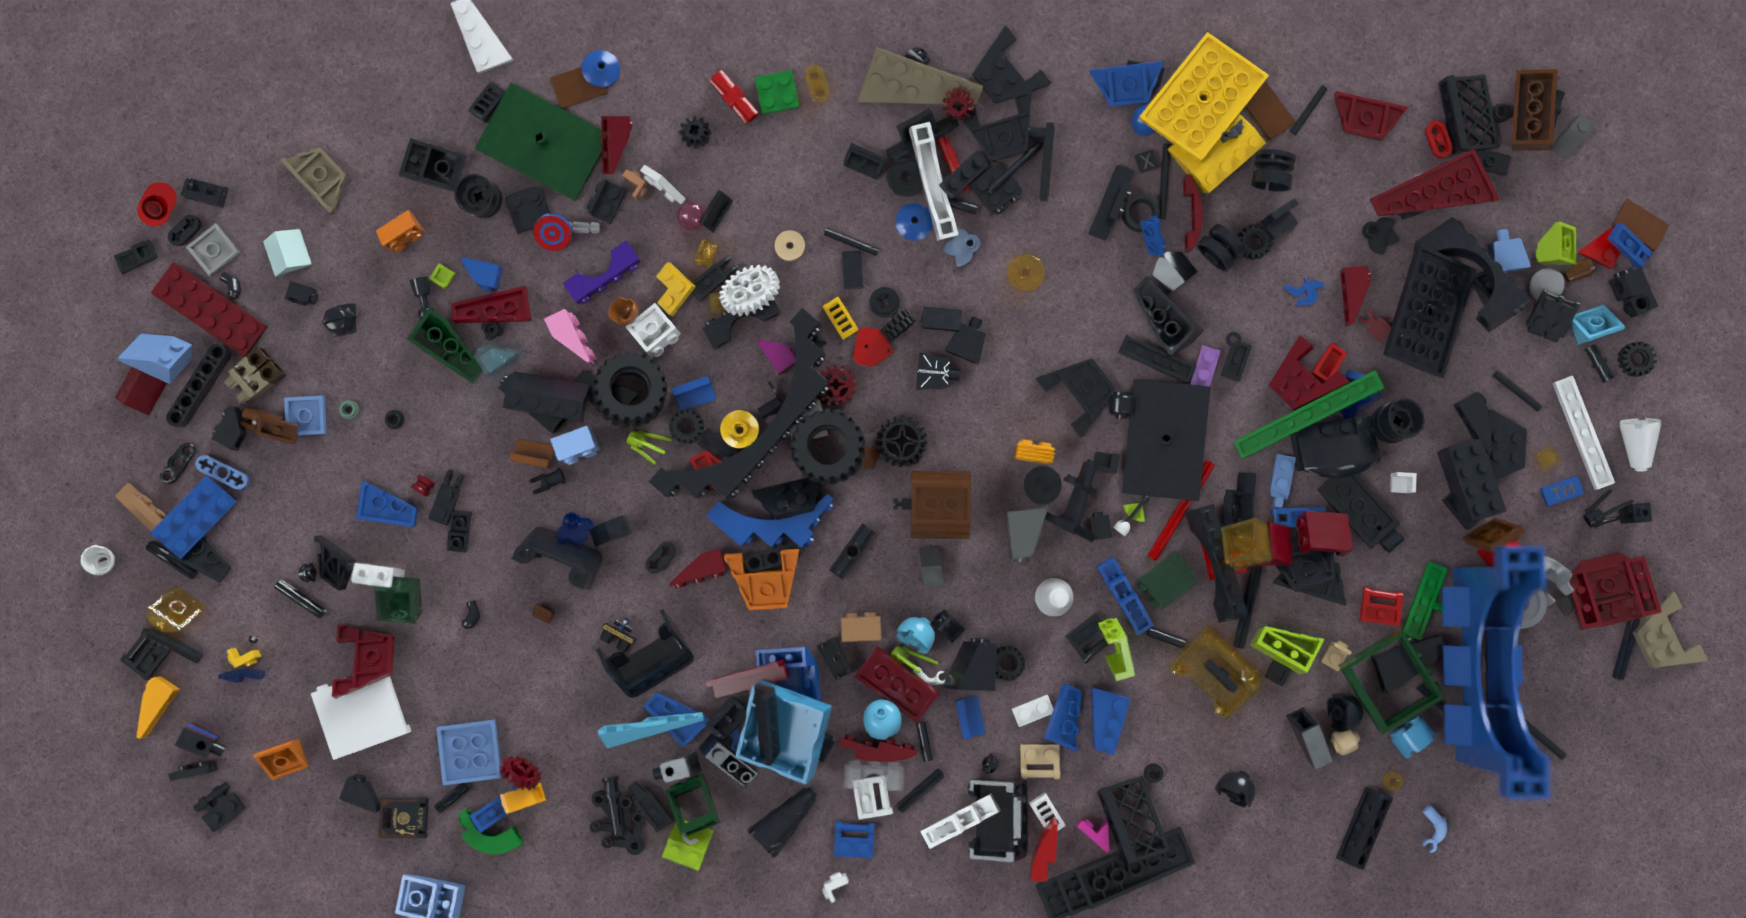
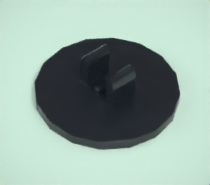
(1042, 484)

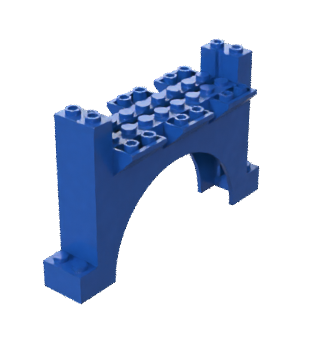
(1494, 737)

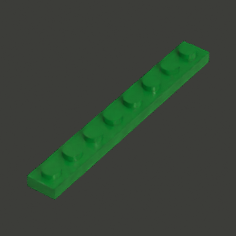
(1309, 414)

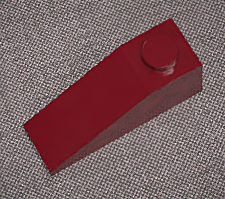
(615, 134)
(1354, 288)

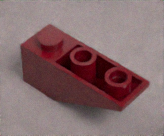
(704, 565)

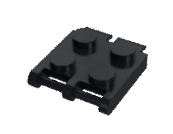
(1551, 316)

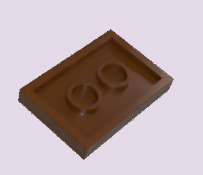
(1494, 534)

